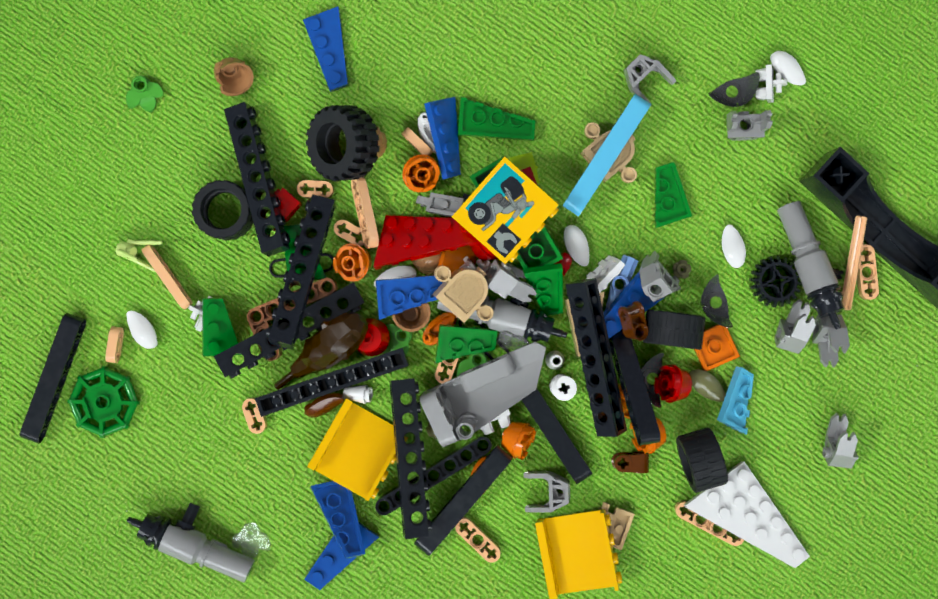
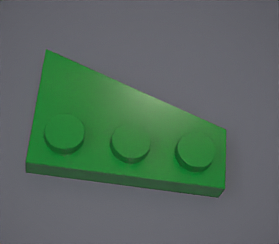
(548, 287)
(462, 341)

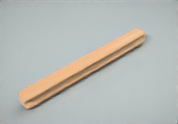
(853, 261)

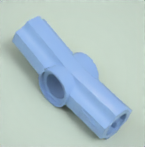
(625, 276)

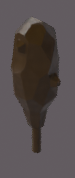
(328, 346)

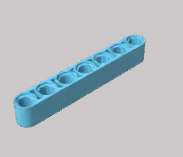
(606, 155)

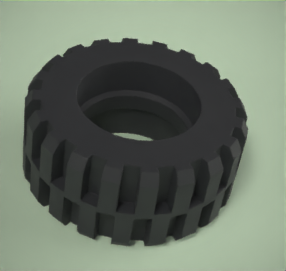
(360, 140)

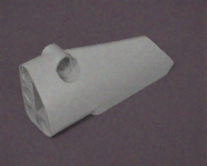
(482, 393)

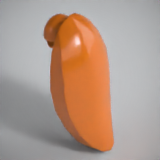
(431, 332)

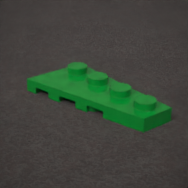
(490, 122)

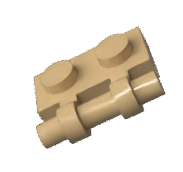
(620, 524)

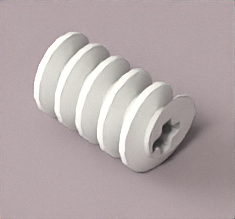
(570, 389)

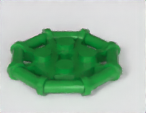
(113, 406)

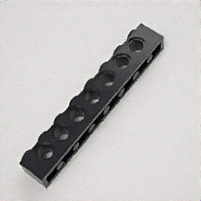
(236, 117)
(287, 337)
(596, 357)
(224, 359)
(332, 381)
(421, 527)

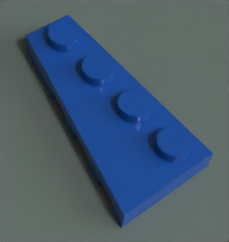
(327, 41)
(444, 131)
(404, 293)
(630, 293)
(341, 515)
(333, 561)

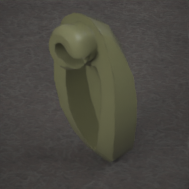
(707, 385)

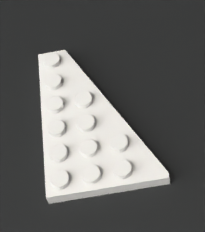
(750, 515)

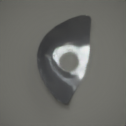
(746, 89)
(718, 315)
(653, 366)

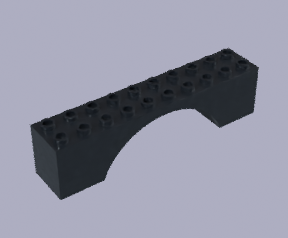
(849, 193)

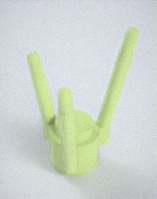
(129, 251)

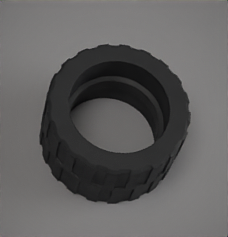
(201, 206)
(675, 329)
(702, 460)

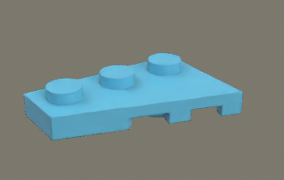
(734, 407)

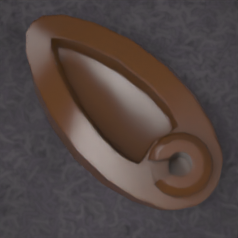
(323, 405)

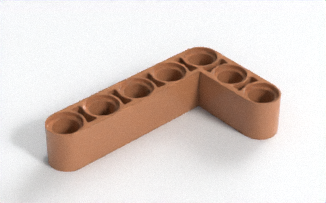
(265, 310)

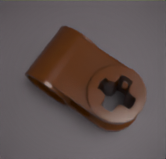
(633, 322)
(634, 462)

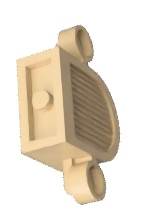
(628, 174)
(463, 292)

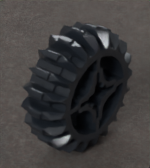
(778, 287)

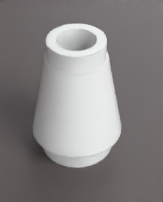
(549, 360)
(358, 393)

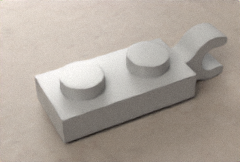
(440, 204)

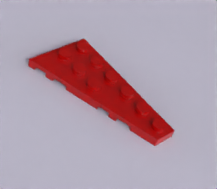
(419, 238)

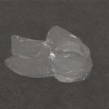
(507, 339)
(251, 543)

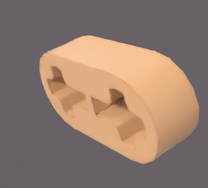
(416, 142)
(315, 184)
(348, 237)
(114, 344)
(250, 417)

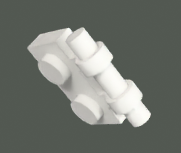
(606, 271)

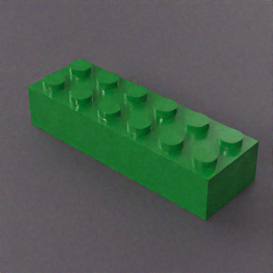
(542, 248)

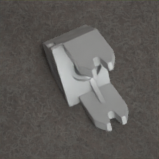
(645, 65)
(756, 125)
(653, 274)
(505, 281)
(795, 330)
(830, 339)
(839, 448)
(556, 499)

